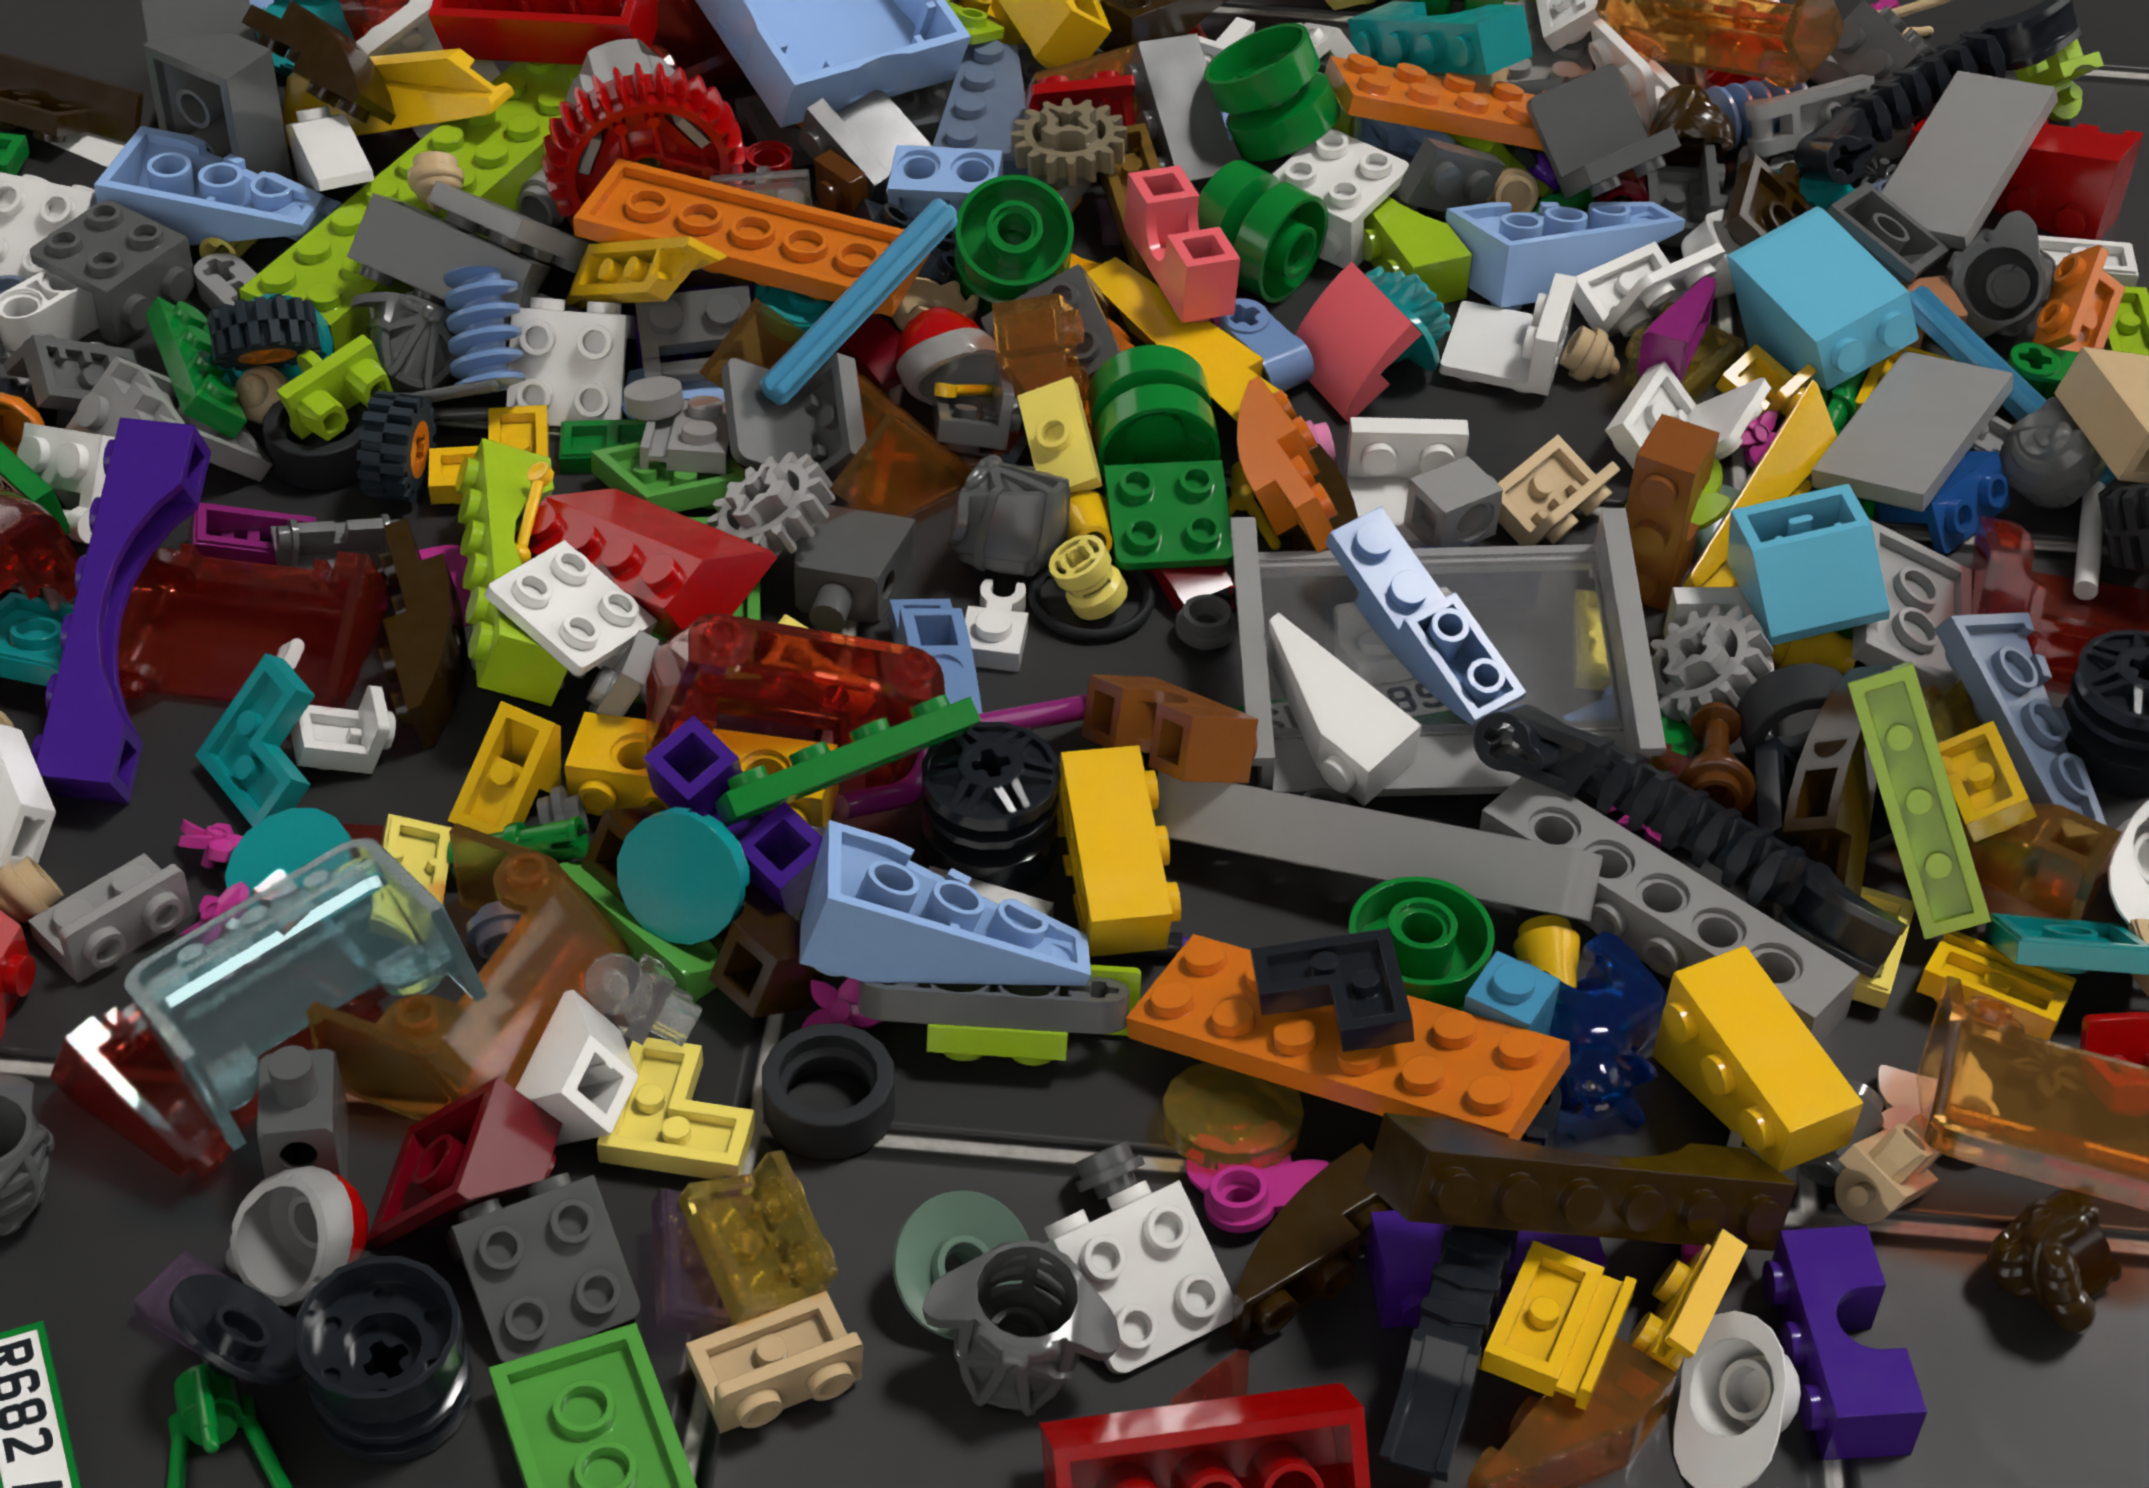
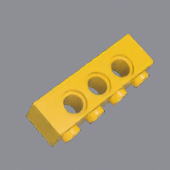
(611, 773)

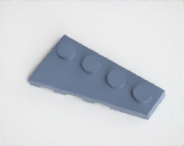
(985, 102)
(2009, 689)

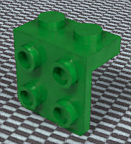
(1168, 514)

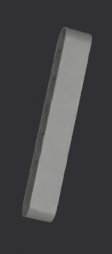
(1379, 845)

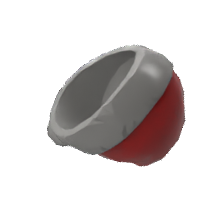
(943, 349)
(296, 1232)

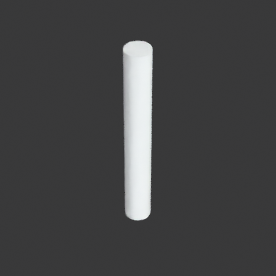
(2089, 545)

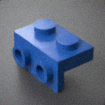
(1971, 491)

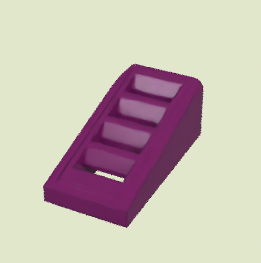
(1679, 330)
(237, 532)

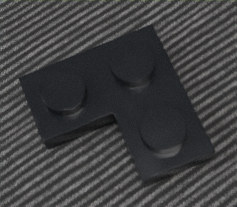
(1347, 971)

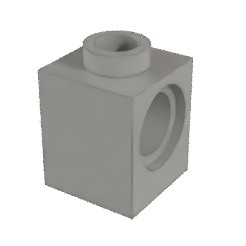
(1453, 505)

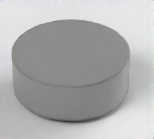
(654, 398)

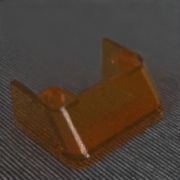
(1731, 36)
(900, 463)
(440, 1050)
(2032, 1102)

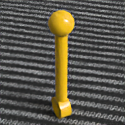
(954, 390)
(539, 475)

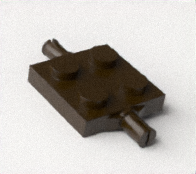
(1763, 200)

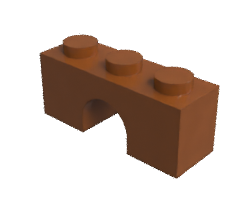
(1661, 501)
(1180, 729)

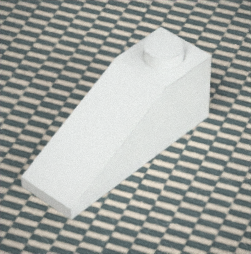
(326, 151)
(1347, 724)

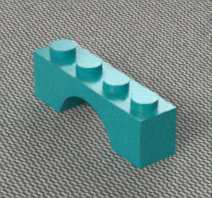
(1458, 42)

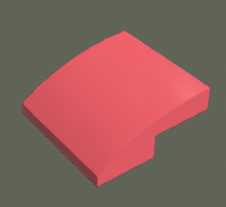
(1353, 340)

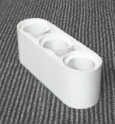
(45, 307)

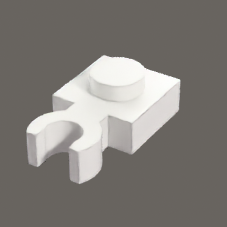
(998, 628)

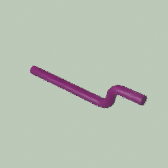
(909, 788)

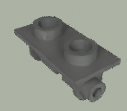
(304, 542)

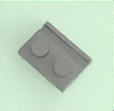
(691, 439)

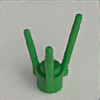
(209, 1415)

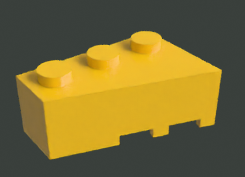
(1059, 29)
(1116, 851)

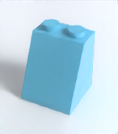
(1820, 299)

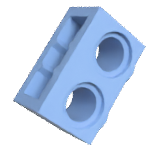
(932, 173)

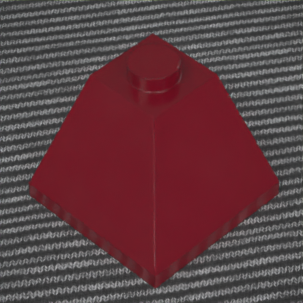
(463, 1155)

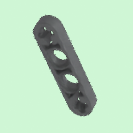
(1086, 1009)

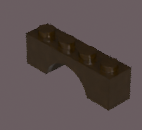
(756, 952)

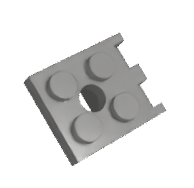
(142, 394)

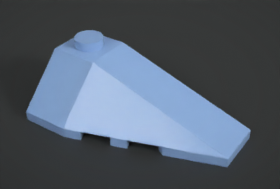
(202, 194)
(1522, 251)
(901, 923)

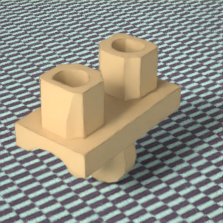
(1885, 1172)

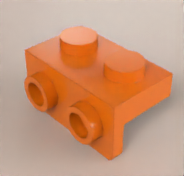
(2079, 303)

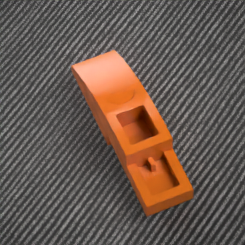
(1279, 465)

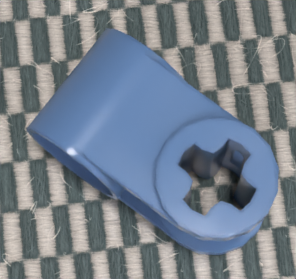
(1285, 355)

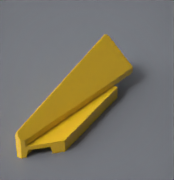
(423, 91)
(637, 270)
(1152, 319)
(1777, 475)

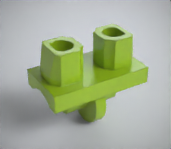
(2059, 72)
(331, 386)

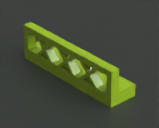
(1919, 801)

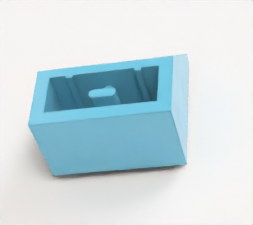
(1808, 564)

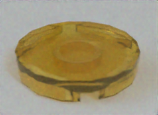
(1231, 1117)

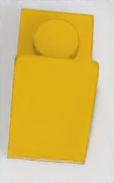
(509, 769)

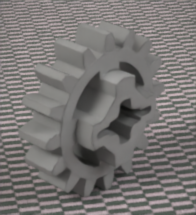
(775, 503)
(1708, 661)

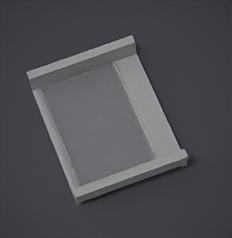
(1554, 612)

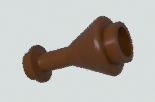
(1716, 768)

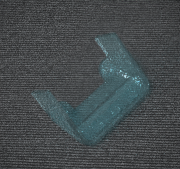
(304, 939)

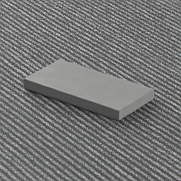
(1968, 153)
(1913, 430)

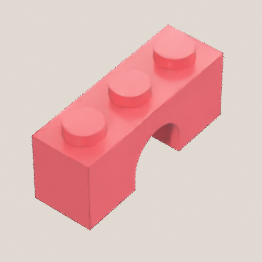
(1189, 264)

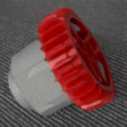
(637, 111)

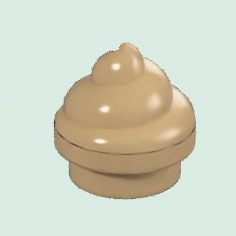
(431, 167)
(1516, 188)
(1589, 355)
(258, 391)
(26, 890)

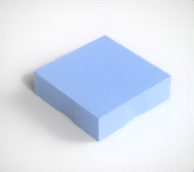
(837, 48)

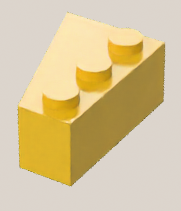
(1754, 1061)

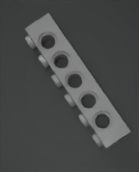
(1672, 911)

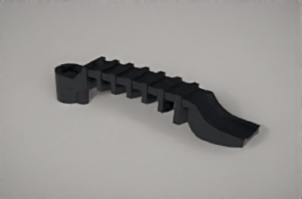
(2015, 42)
(1580, 762)
(1453, 1334)

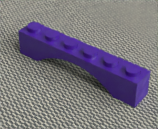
(148, 490)

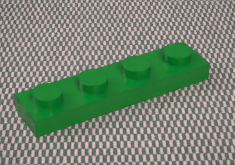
(187, 354)
(819, 768)

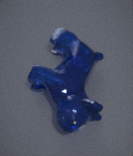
(1607, 1024)

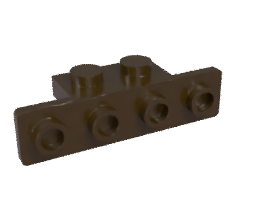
(64, 102)

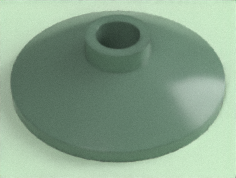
(947, 1225)

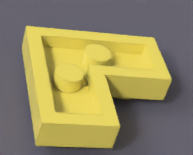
(666, 1128)

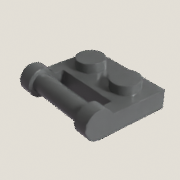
(687, 325)

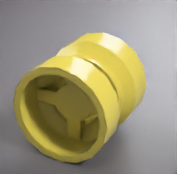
(1088, 577)

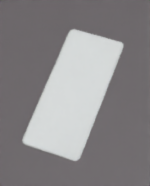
(92, 147)

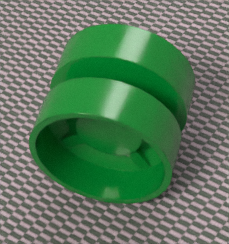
(1273, 92)
(1269, 224)
(1010, 239)
(1152, 409)
(1436, 931)

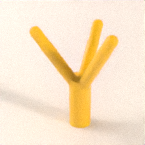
(1243, 499)

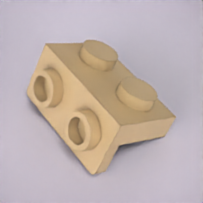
(1548, 491)
(775, 1362)

